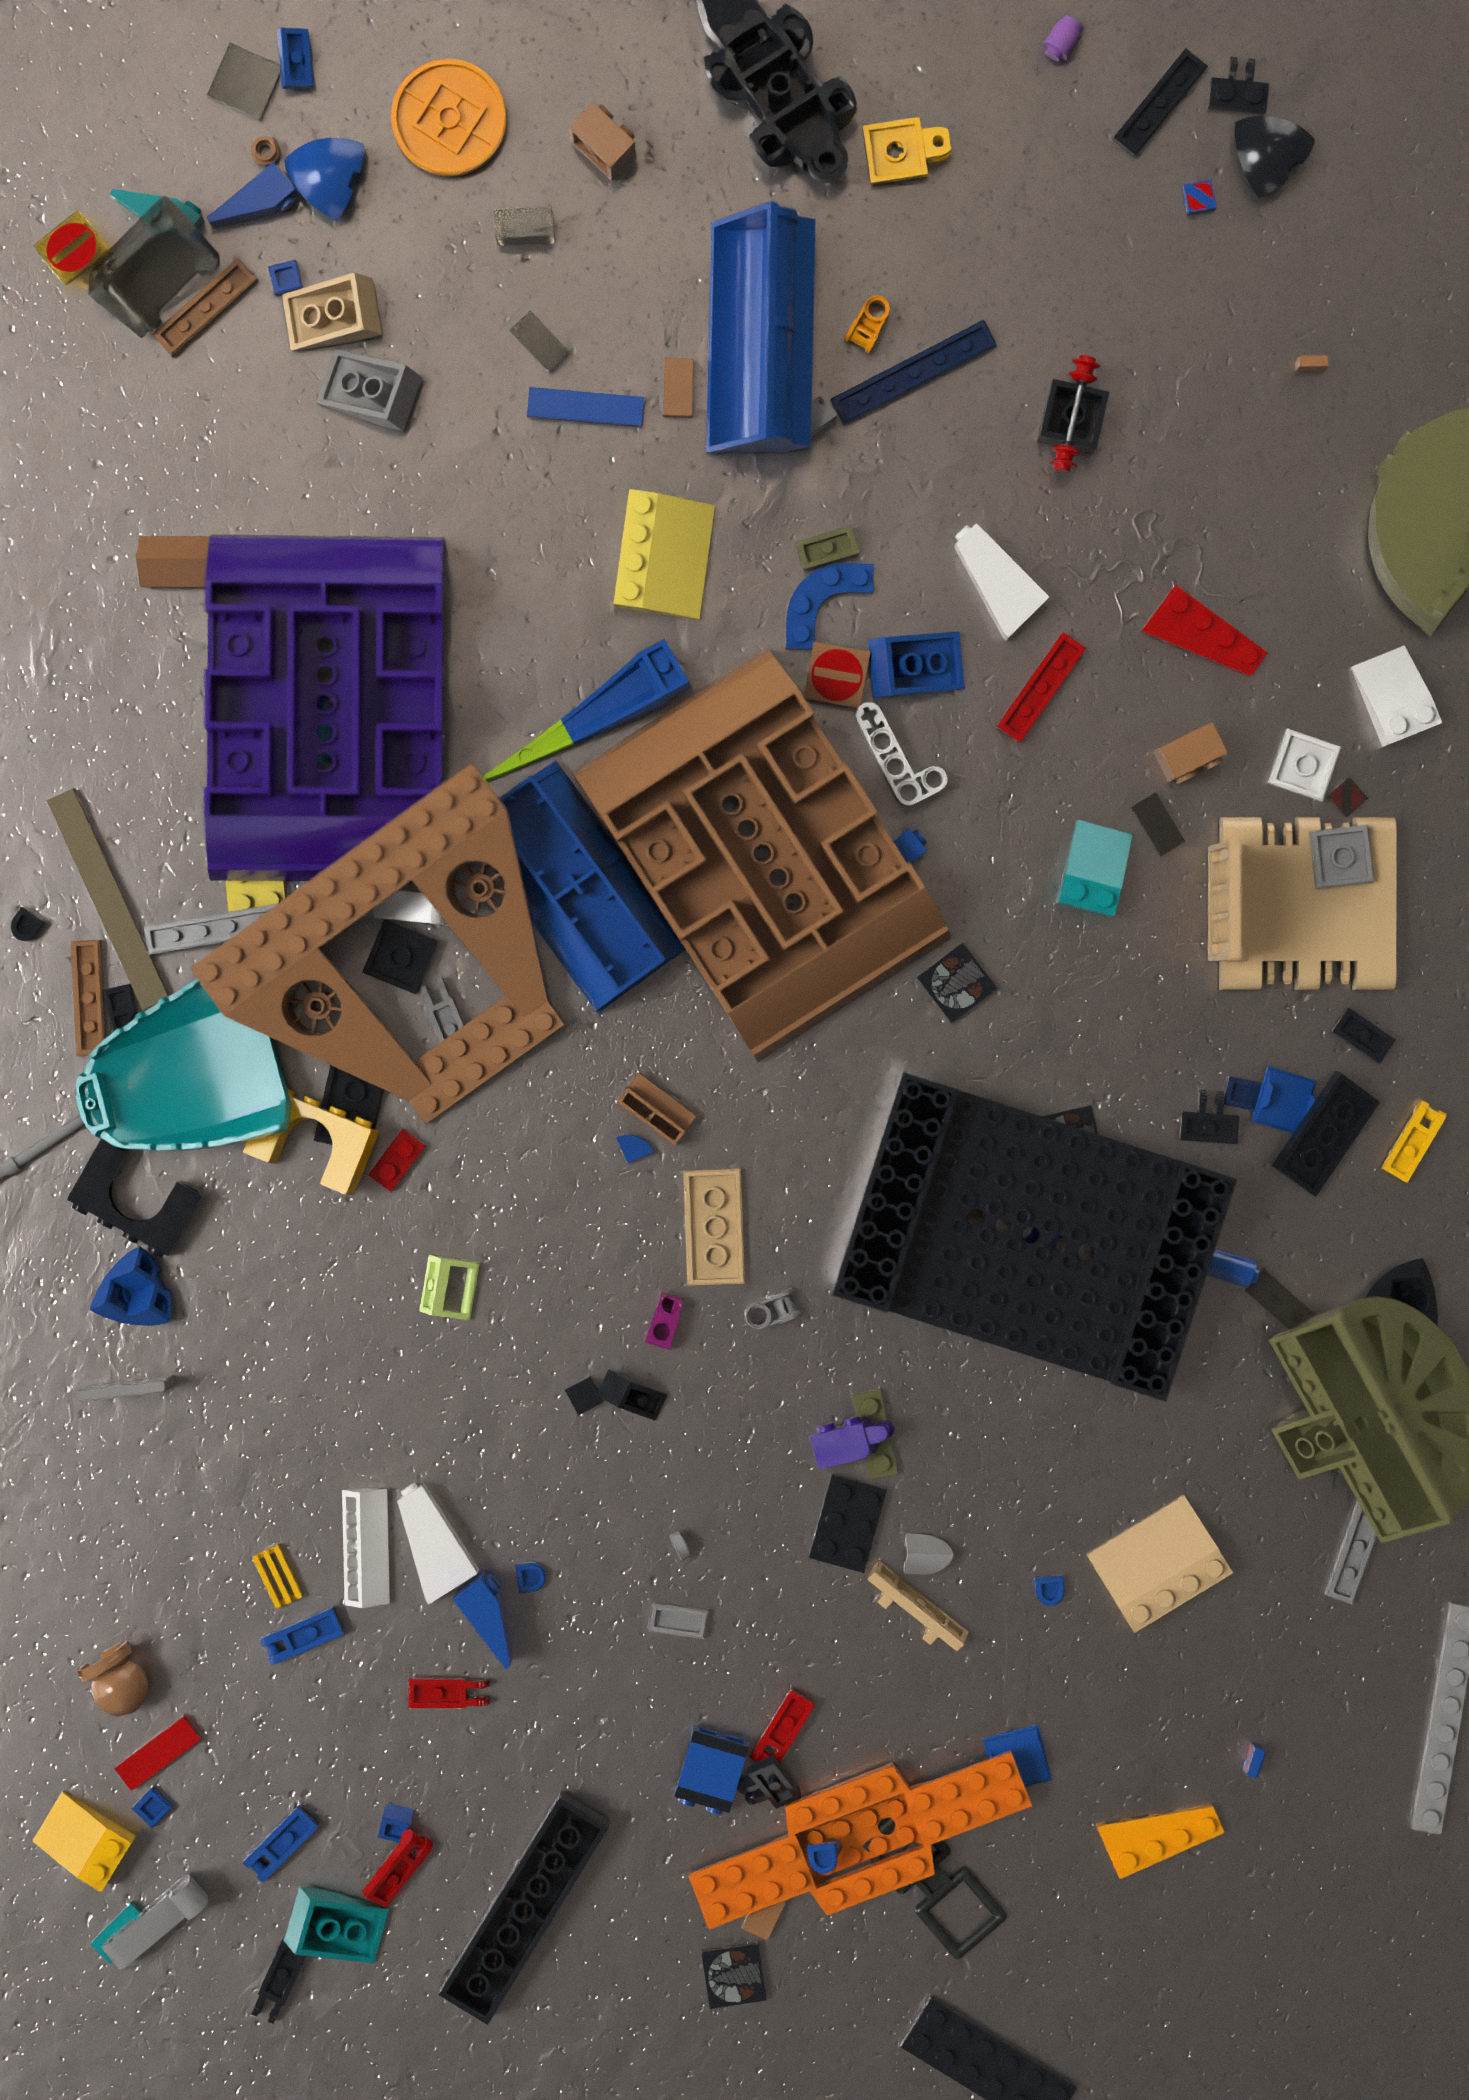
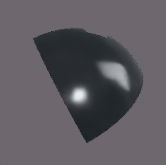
(1269, 150)
(1411, 1285)

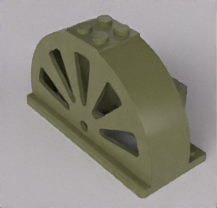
(1423, 520)
(1384, 1408)

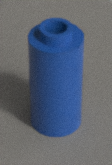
(1233, 1268)

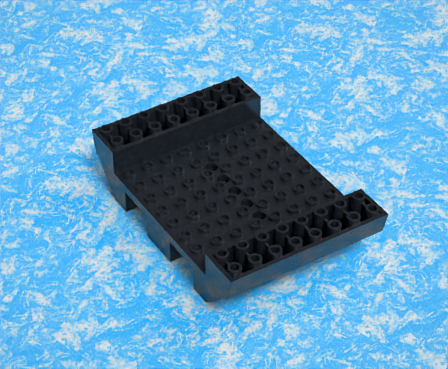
(1103, 1316)

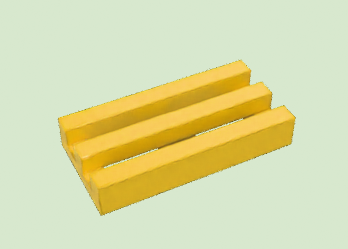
(267, 1581)

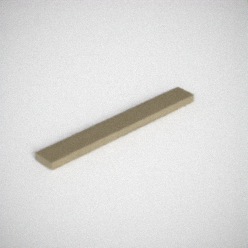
(107, 898)

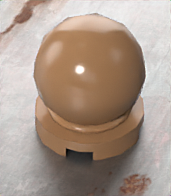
(117, 1683)

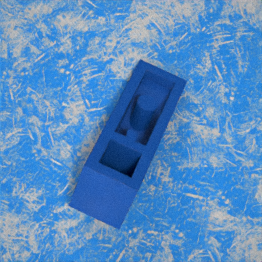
(258, 198)

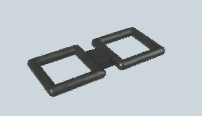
(940, 1885)

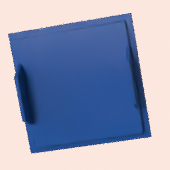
(1283, 1100)
(1027, 1752)

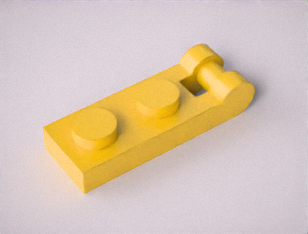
(1413, 1142)

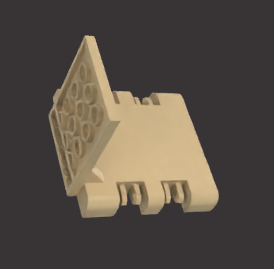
(1269, 908)

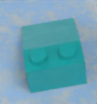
(1094, 869)
(335, 1926)

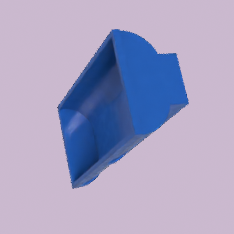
(760, 331)
(585, 890)

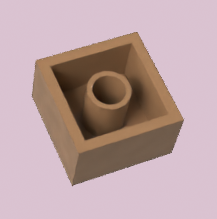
(602, 139)
(1194, 750)

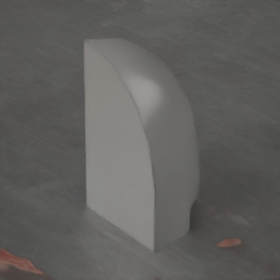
(821, 415)
(926, 1554)

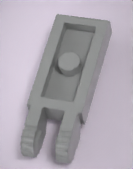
(443, 1015)

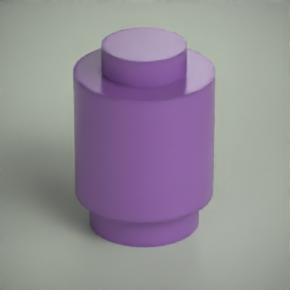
(1063, 38)

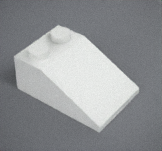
(1395, 696)

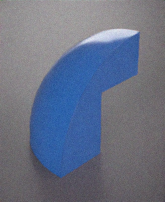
(325, 172)
(134, 1292)

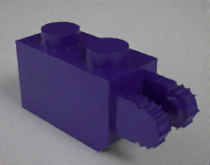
(849, 1441)

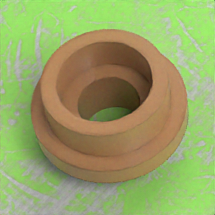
(261, 142)

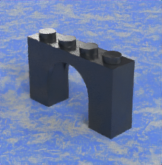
(95, 1195)

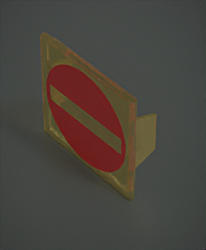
(71, 247)

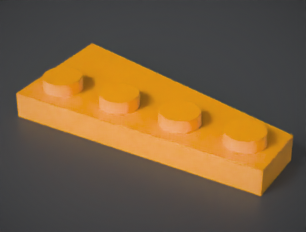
(1148, 1840)

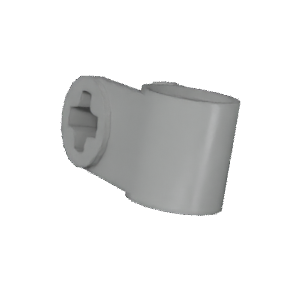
(774, 1309)

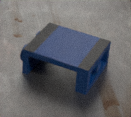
(711, 1770)

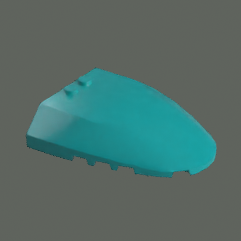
(191, 1079)

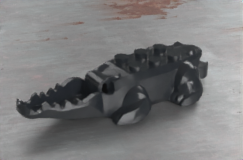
(794, 109)

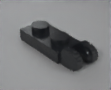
(279, 1980)

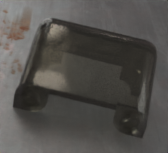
(151, 266)

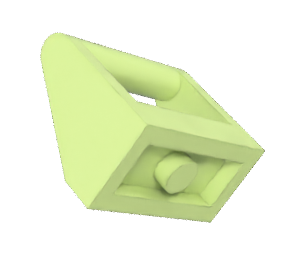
(436, 1285)

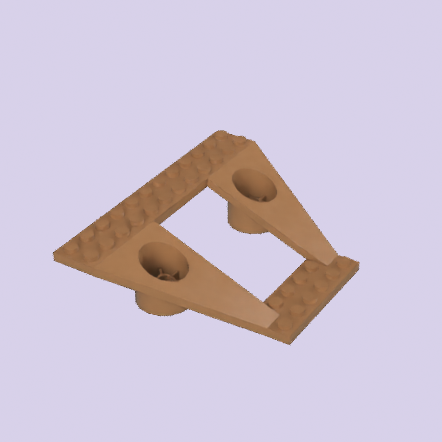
(265, 963)

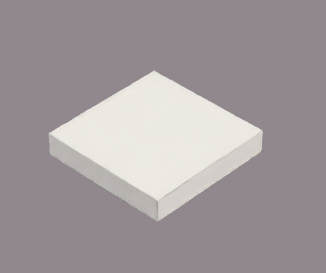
(1304, 765)

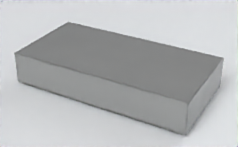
(678, 1620)

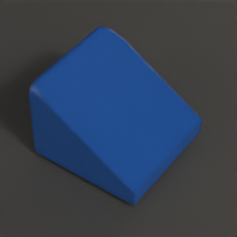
(394, 1822)

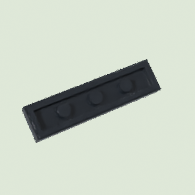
(1160, 102)

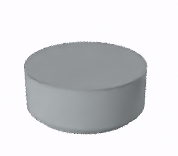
(680, 1545)

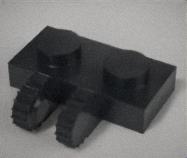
(1238, 94)
(1207, 1126)
(768, 1781)

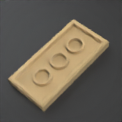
(714, 1227)

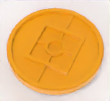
(448, 117)

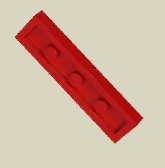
(1041, 687)

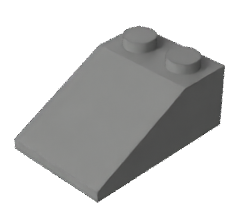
(370, 389)

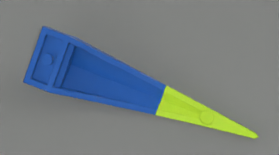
(633, 691)

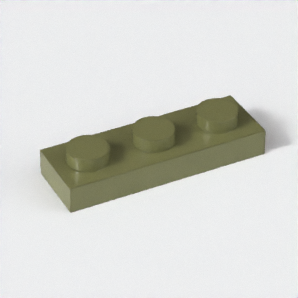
(870, 1405)

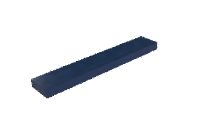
(913, 372)

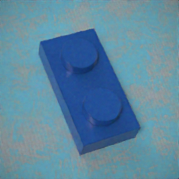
(294, 58)

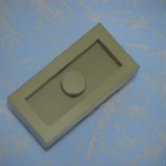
(827, 548)

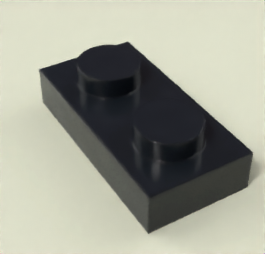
(1363, 1035)

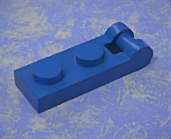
(303, 1635)
(281, 1842)

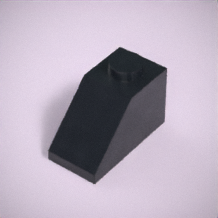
(631, 1395)

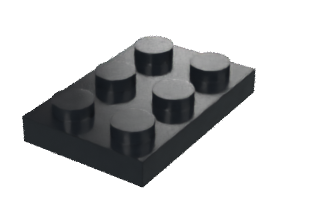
(847, 1523)

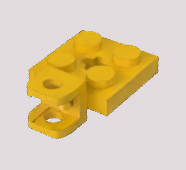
(917, 147)

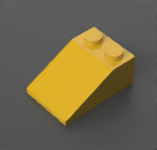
(83, 1841)

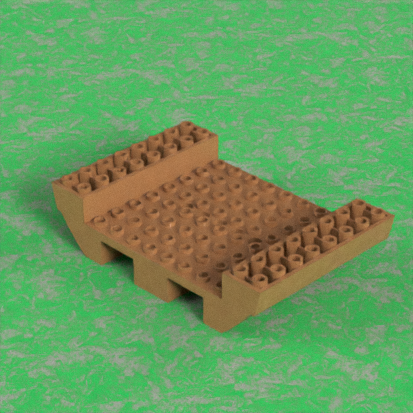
(860, 898)

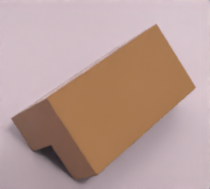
(172, 561)
(656, 1109)

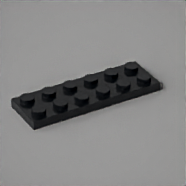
(980, 2058)

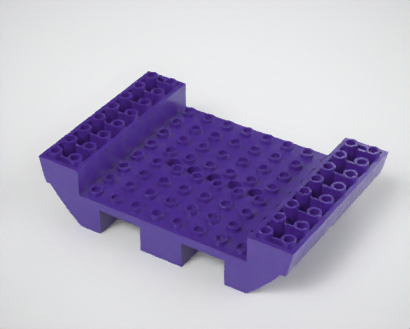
(267, 609)

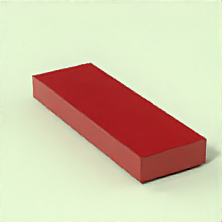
(157, 1753)

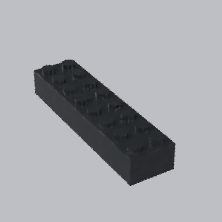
(524, 1907)

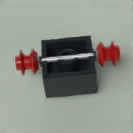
(1073, 415)

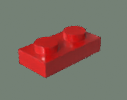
(396, 1160)

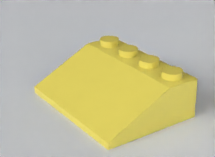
(664, 555)

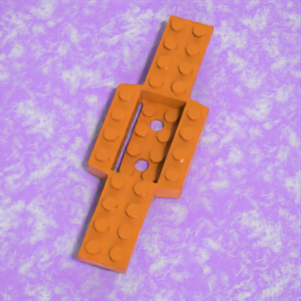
(852, 1815)

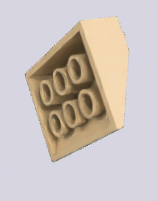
(1159, 1563)

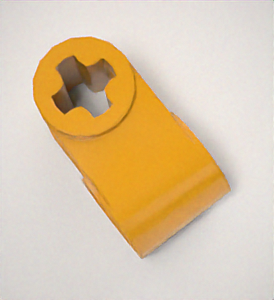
(868, 325)

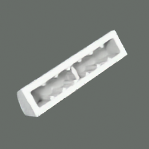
(365, 1547)

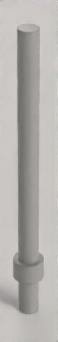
(12, 1165)

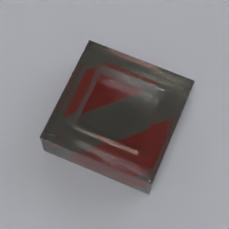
(1347, 797)

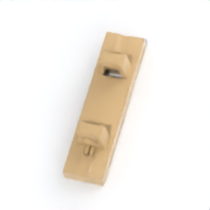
(916, 1604)

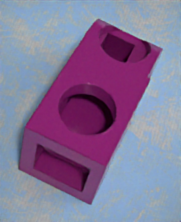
(664, 1321)

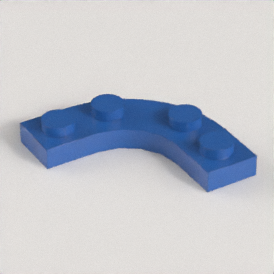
(814, 590)

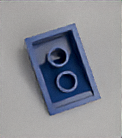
(916, 664)
(484, 1608)

